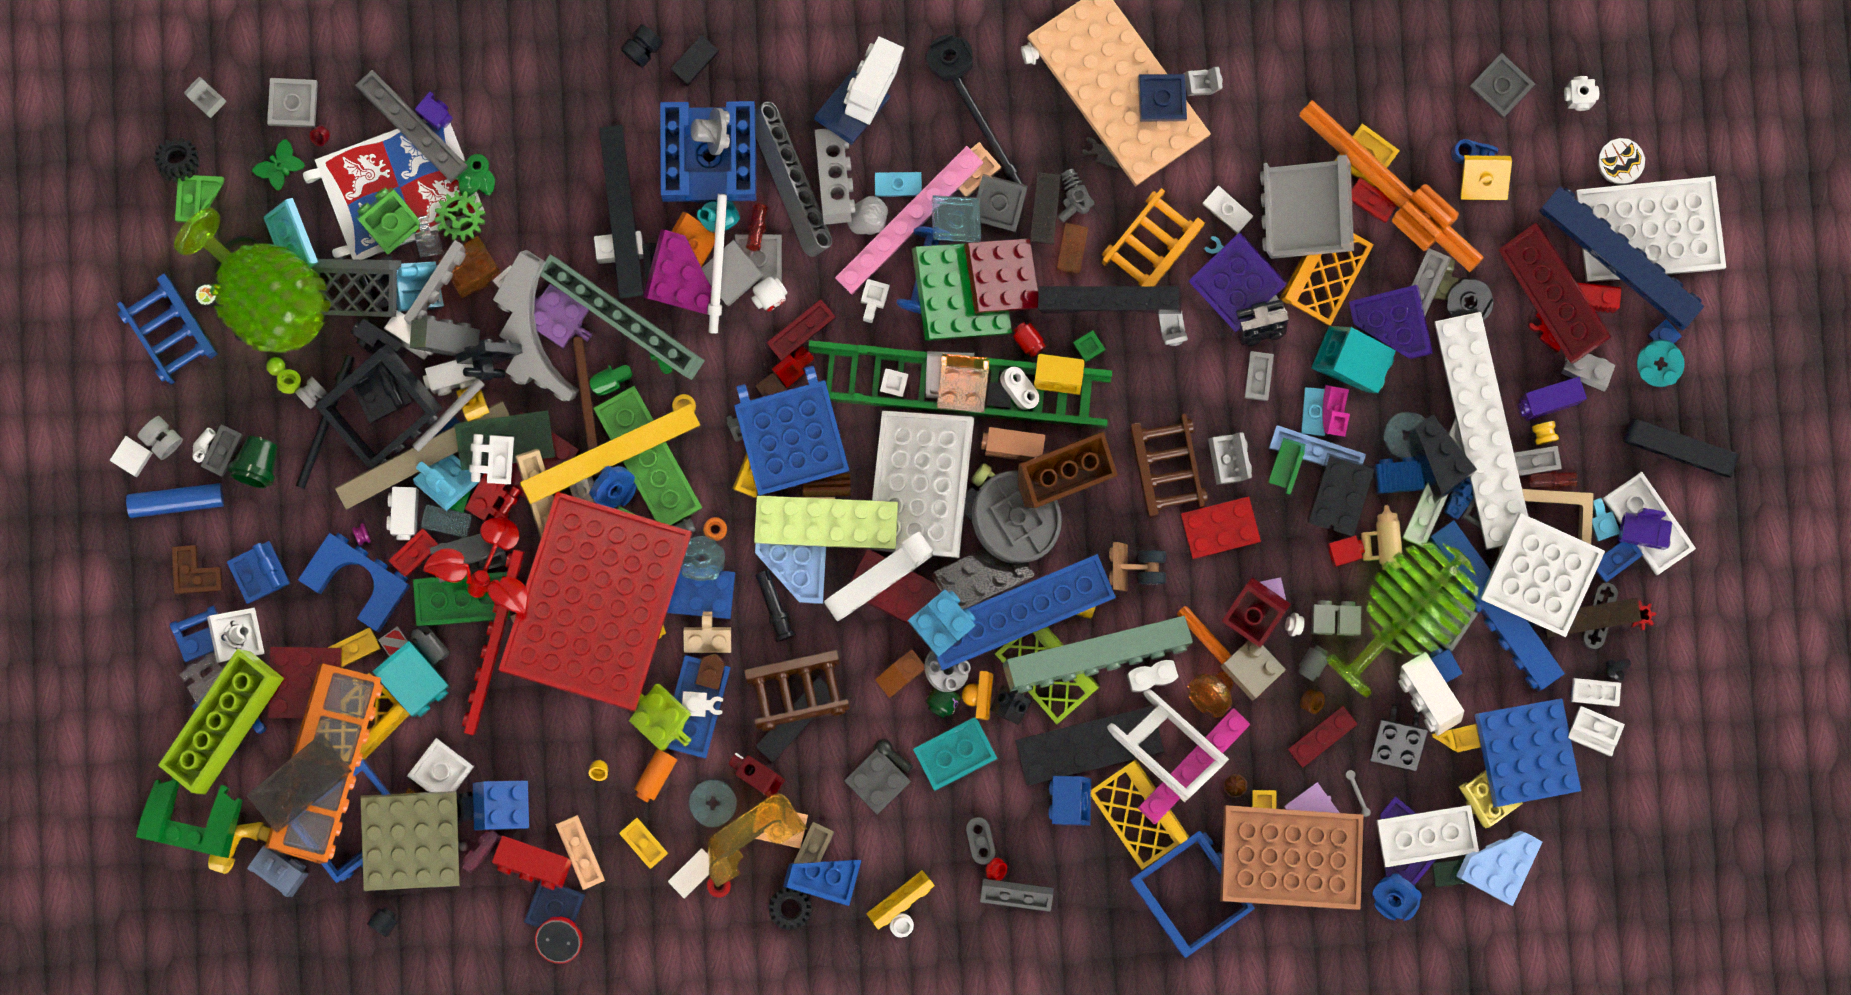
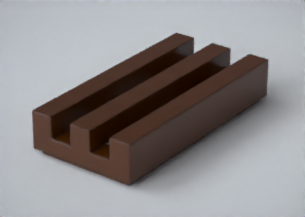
(829, 486)

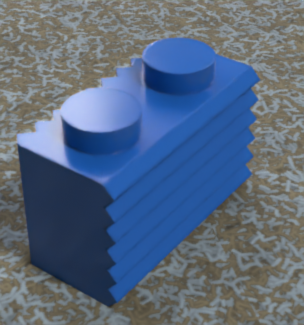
(1398, 476)

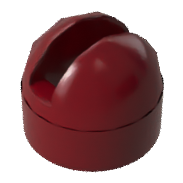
(316, 132)

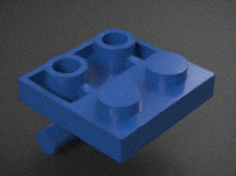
(258, 572)

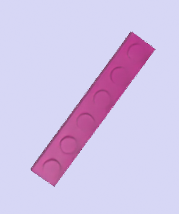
(1221, 736)

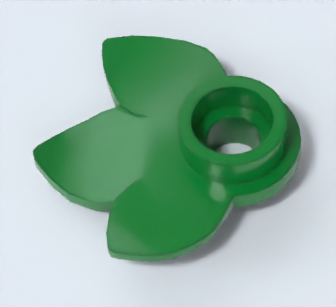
(474, 179)

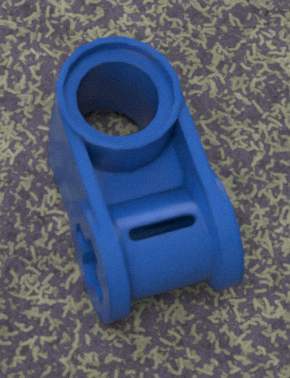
(1473, 148)

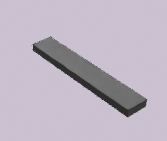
(411, 126)

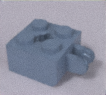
(279, 870)

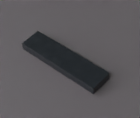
(780, 738)

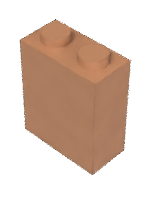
(1012, 444)

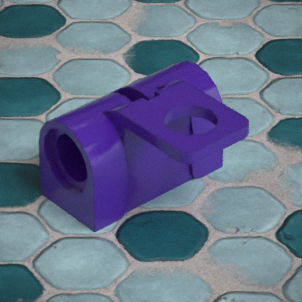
(1646, 529)

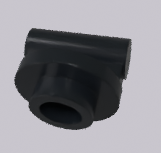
(1614, 669)

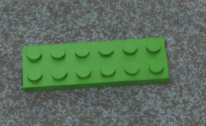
(654, 470)

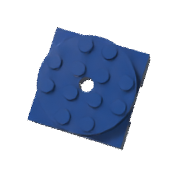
(686, 173)

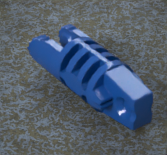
(1459, 500)

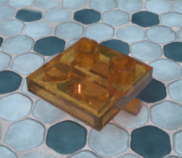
(475, 270)

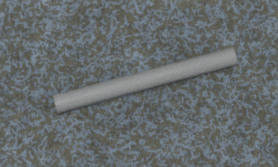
(448, 415)

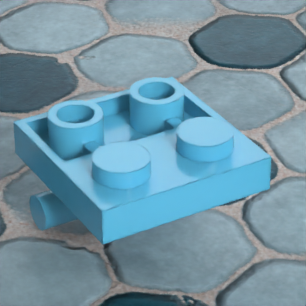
(411, 281)
(444, 481)

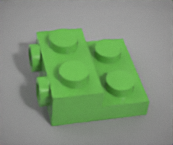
(388, 219)

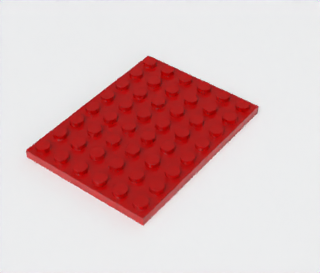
(595, 601)

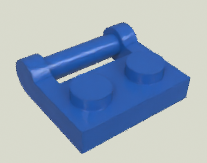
(198, 643)

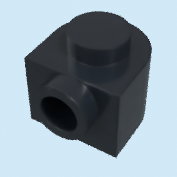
(465, 807)
(383, 921)

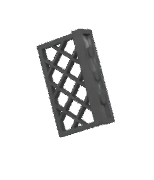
(359, 268)

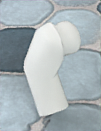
(201, 445)

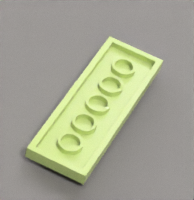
(826, 522)

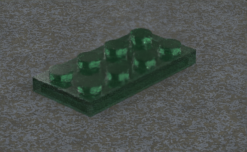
(528, 429)

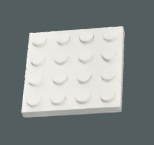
(1542, 574)

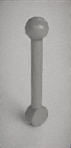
(1350, 775)

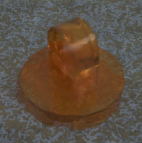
(1211, 694)

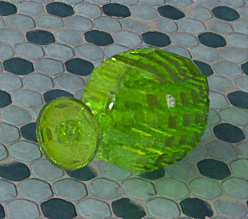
(264, 288)
(1412, 608)

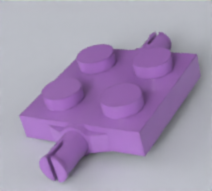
(559, 317)

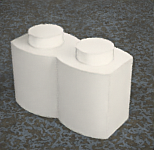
(1159, 675)

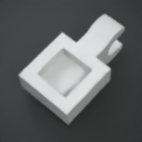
(874, 296)

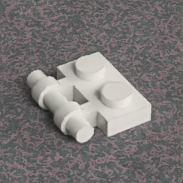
(499, 461)

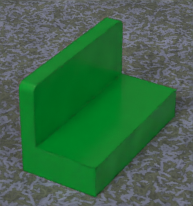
(1287, 464)

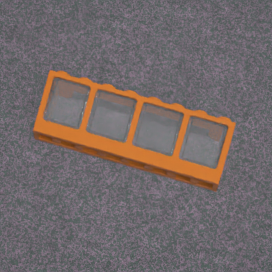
(339, 710)

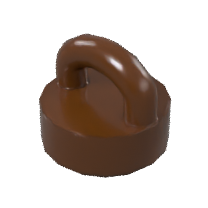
(1312, 701)

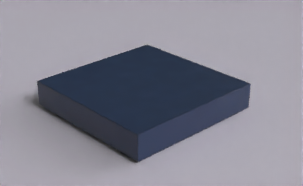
(1162, 97)
(554, 903)

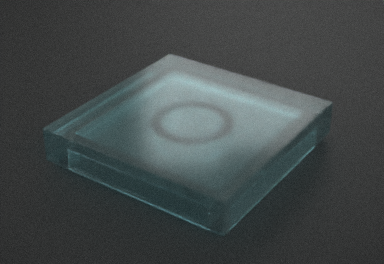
(956, 218)

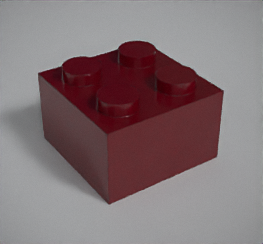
(1256, 612)

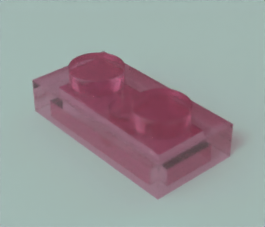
(486, 843)

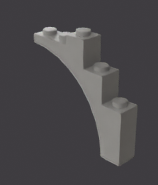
(518, 296)

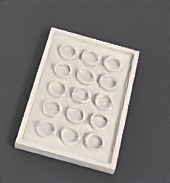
(1668, 220)
(925, 471)

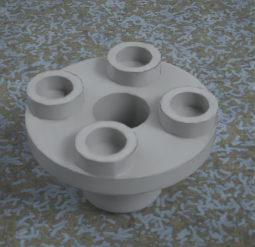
(712, 131)
(948, 679)

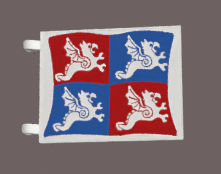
(387, 161)

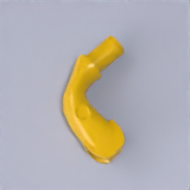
(253, 831)

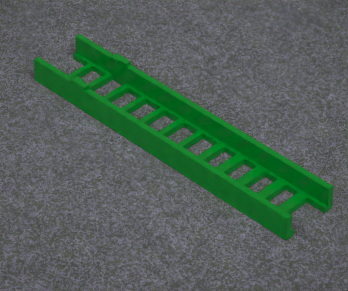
(995, 367)

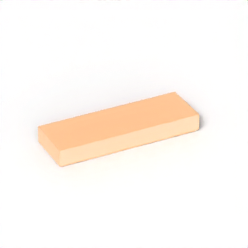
(580, 852)

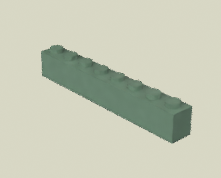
(621, 317)
(1096, 654)

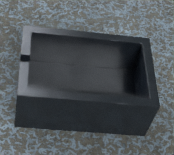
(1340, 494)

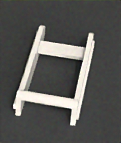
(1148, 725)

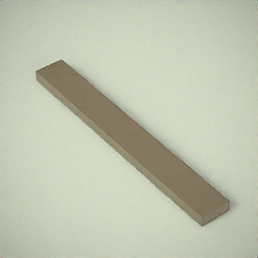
(405, 464)

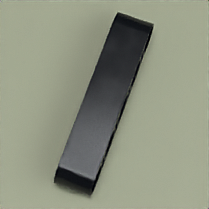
(1680, 448)

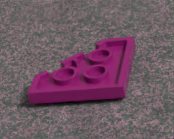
(677, 275)

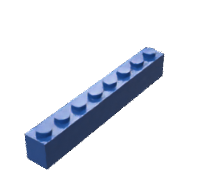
(1514, 631)

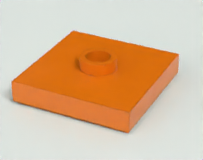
(697, 235)

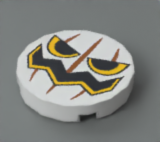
(1621, 161)

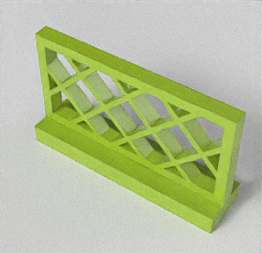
(1050, 641)

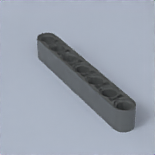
(791, 180)

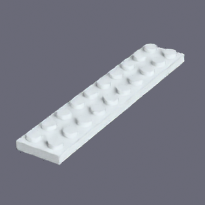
(1481, 425)

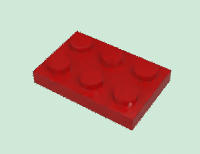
(1220, 528)

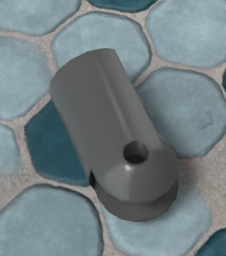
(429, 644)

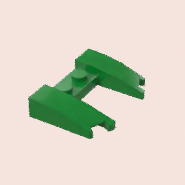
(213, 840)

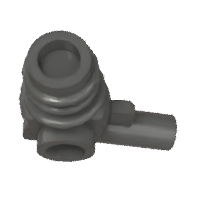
(1077, 196)

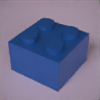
(1070, 800)
(500, 805)

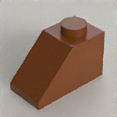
(900, 673)

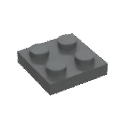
(1502, 85)
(1000, 202)
(877, 781)

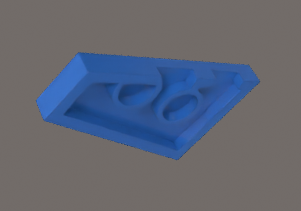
(824, 879)

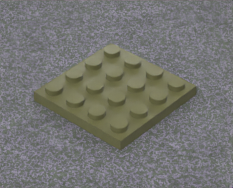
(409, 840)

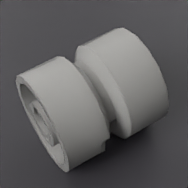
(155, 431)

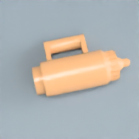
(1388, 539)

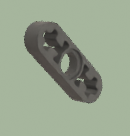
(1599, 597)

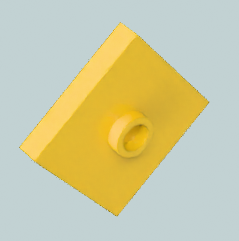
(1486, 177)

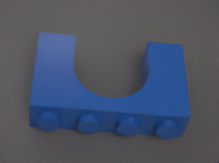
(334, 555)

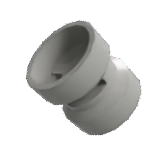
(311, 392)

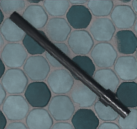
(1009, 170)
(322, 429)

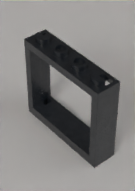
(409, 382)

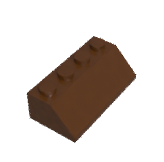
(1065, 471)

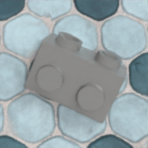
(1592, 371)
(1230, 458)

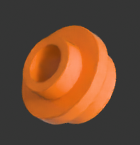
(715, 521)

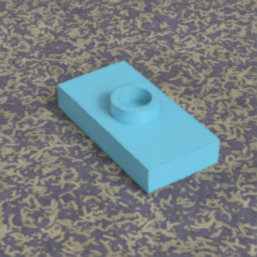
(898, 184)
(1313, 412)

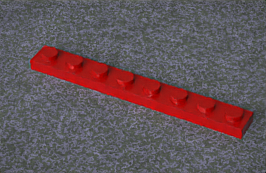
(490, 651)

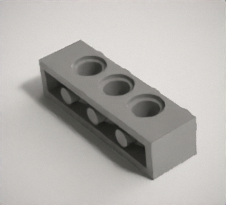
(834, 210)

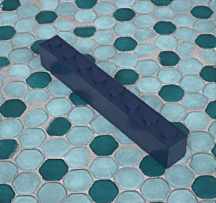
(1621, 258)

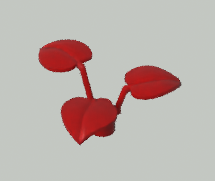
(450, 567)

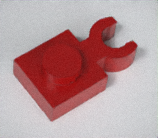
(1546, 336)

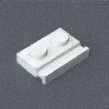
(1595, 731)

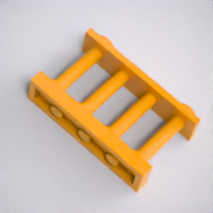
(1175, 246)

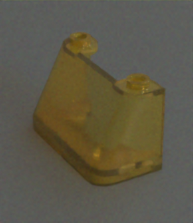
(771, 816)

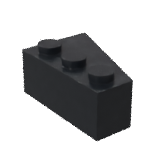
(1440, 458)

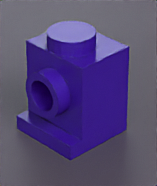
(434, 112)

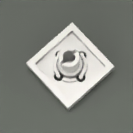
(242, 635)

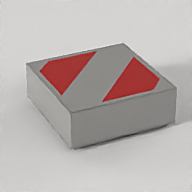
(393, 641)

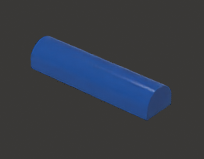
(175, 500)

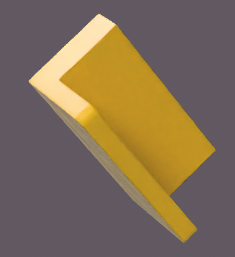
(1059, 374)

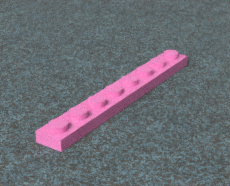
(903, 225)

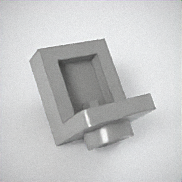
(1203, 81)
(205, 97)
(1172, 329)

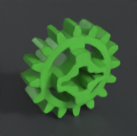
(469, 219)

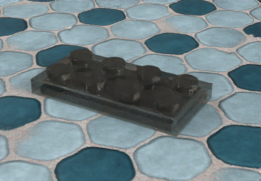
(981, 577)
(299, 783)

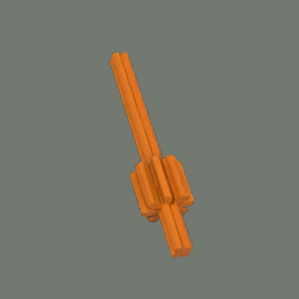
(1422, 214)

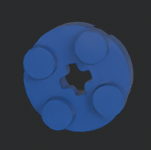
(609, 478)
(1402, 888)

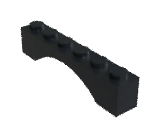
(1109, 298)

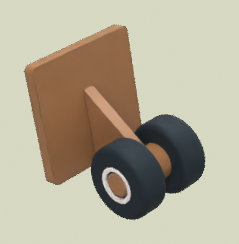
(1119, 576)

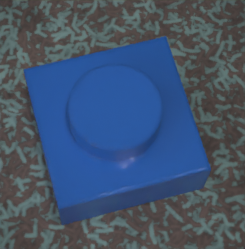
(1665, 331)

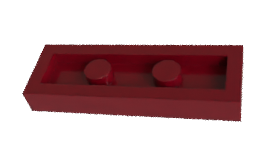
(801, 330)
(1322, 736)

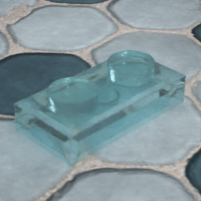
(445, 521)

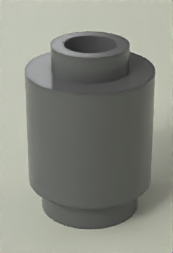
(1313, 663)

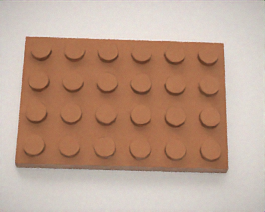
(1291, 857)

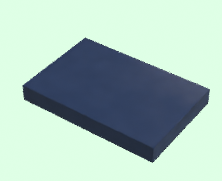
(833, 114)

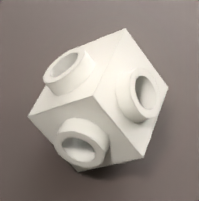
(1578, 100)

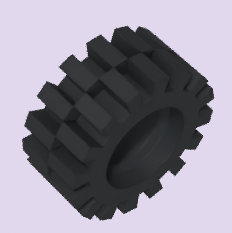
(180, 169)
(775, 909)

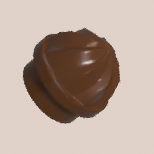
(1235, 785)

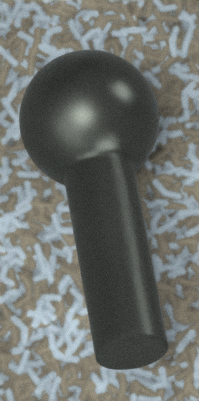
(885, 747)

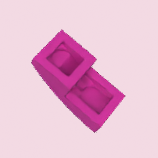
(1334, 418)

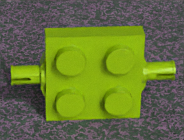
(661, 718)

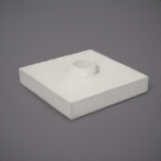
(440, 769)

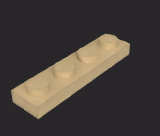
(531, 464)

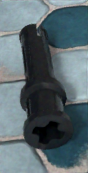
(778, 616)

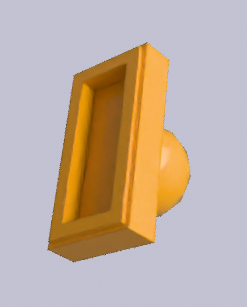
(980, 695)

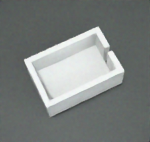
(872, 80)
(1430, 694)

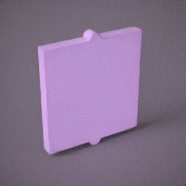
(1312, 800)

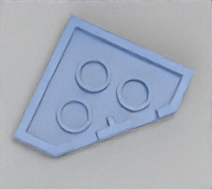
(798, 569)
(1501, 866)

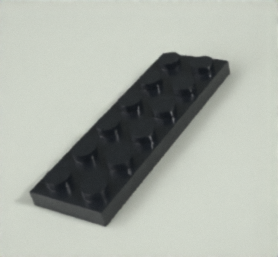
(1082, 747)

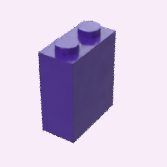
(1551, 399)

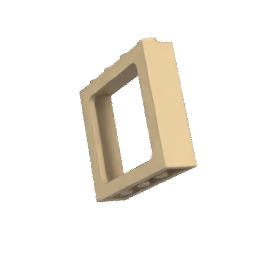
(1585, 501)

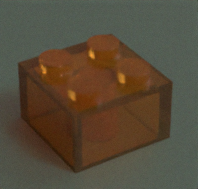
(962, 383)

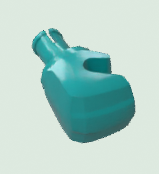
(707, 215)

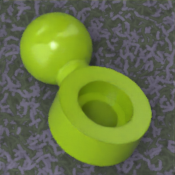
(276, 367)

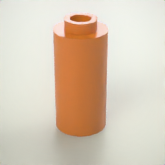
(655, 775)

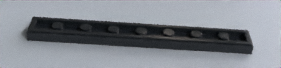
(621, 211)

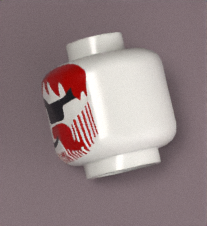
(769, 294)

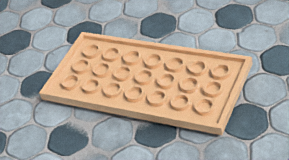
(1098, 65)

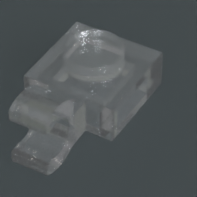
(427, 240)

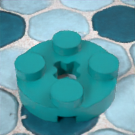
(1652, 352)

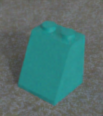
(1354, 358)
(412, 679)

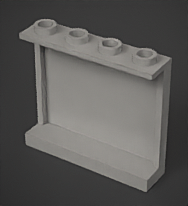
(1307, 208)

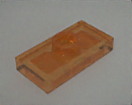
(1072, 248)

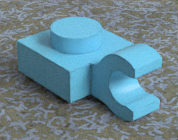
(1604, 524)

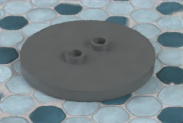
(1010, 528)

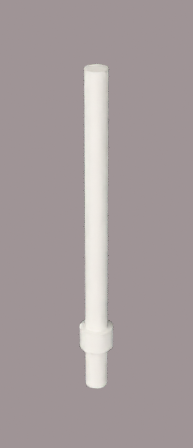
(715, 307)

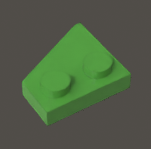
(196, 195)

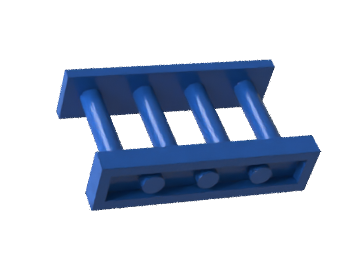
(177, 309)

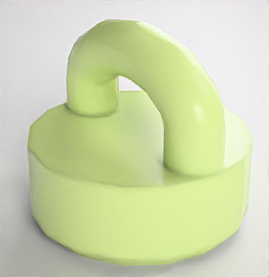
(981, 474)

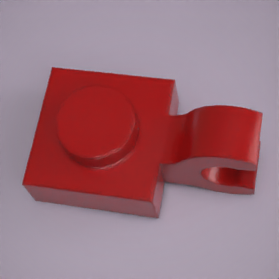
(791, 368)

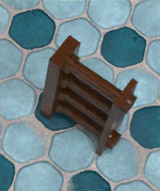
(1150, 481)
(781, 673)

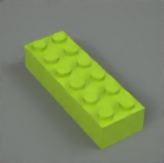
(221, 721)

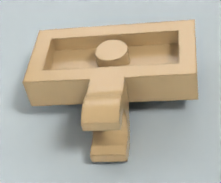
(707, 638)

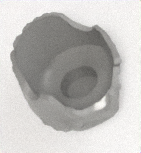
(869, 216)

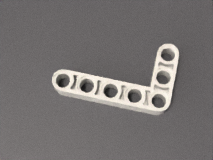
(911, 555)

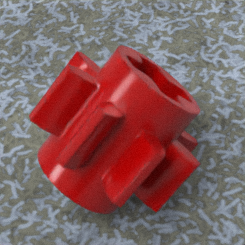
(1647, 615)

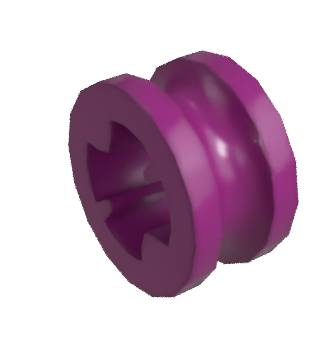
(361, 534)

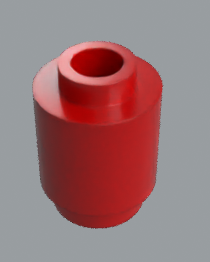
(1029, 339)

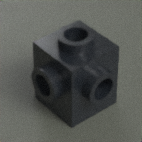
(1010, 705)

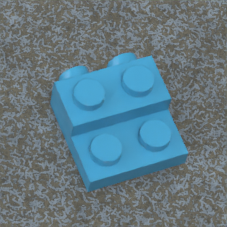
(942, 622)

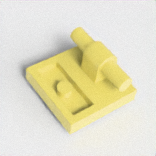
(1479, 797)

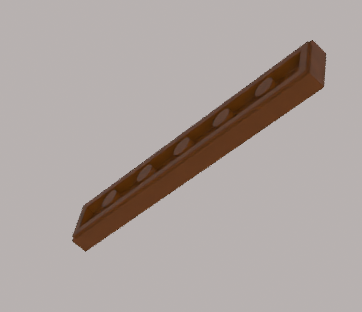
(585, 395)

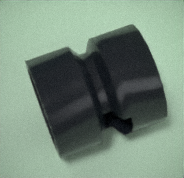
(642, 45)

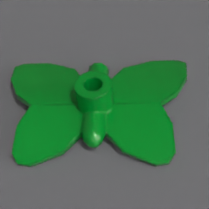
(281, 166)

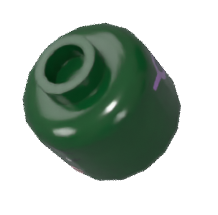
(942, 702)

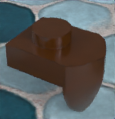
(711, 671)

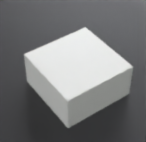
(131, 456)

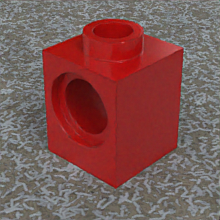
(1345, 551)

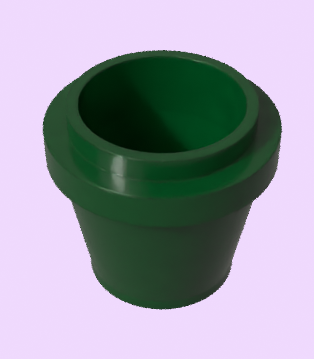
(255, 463)

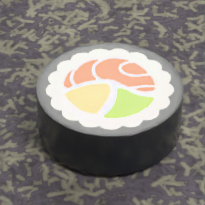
(203, 296)

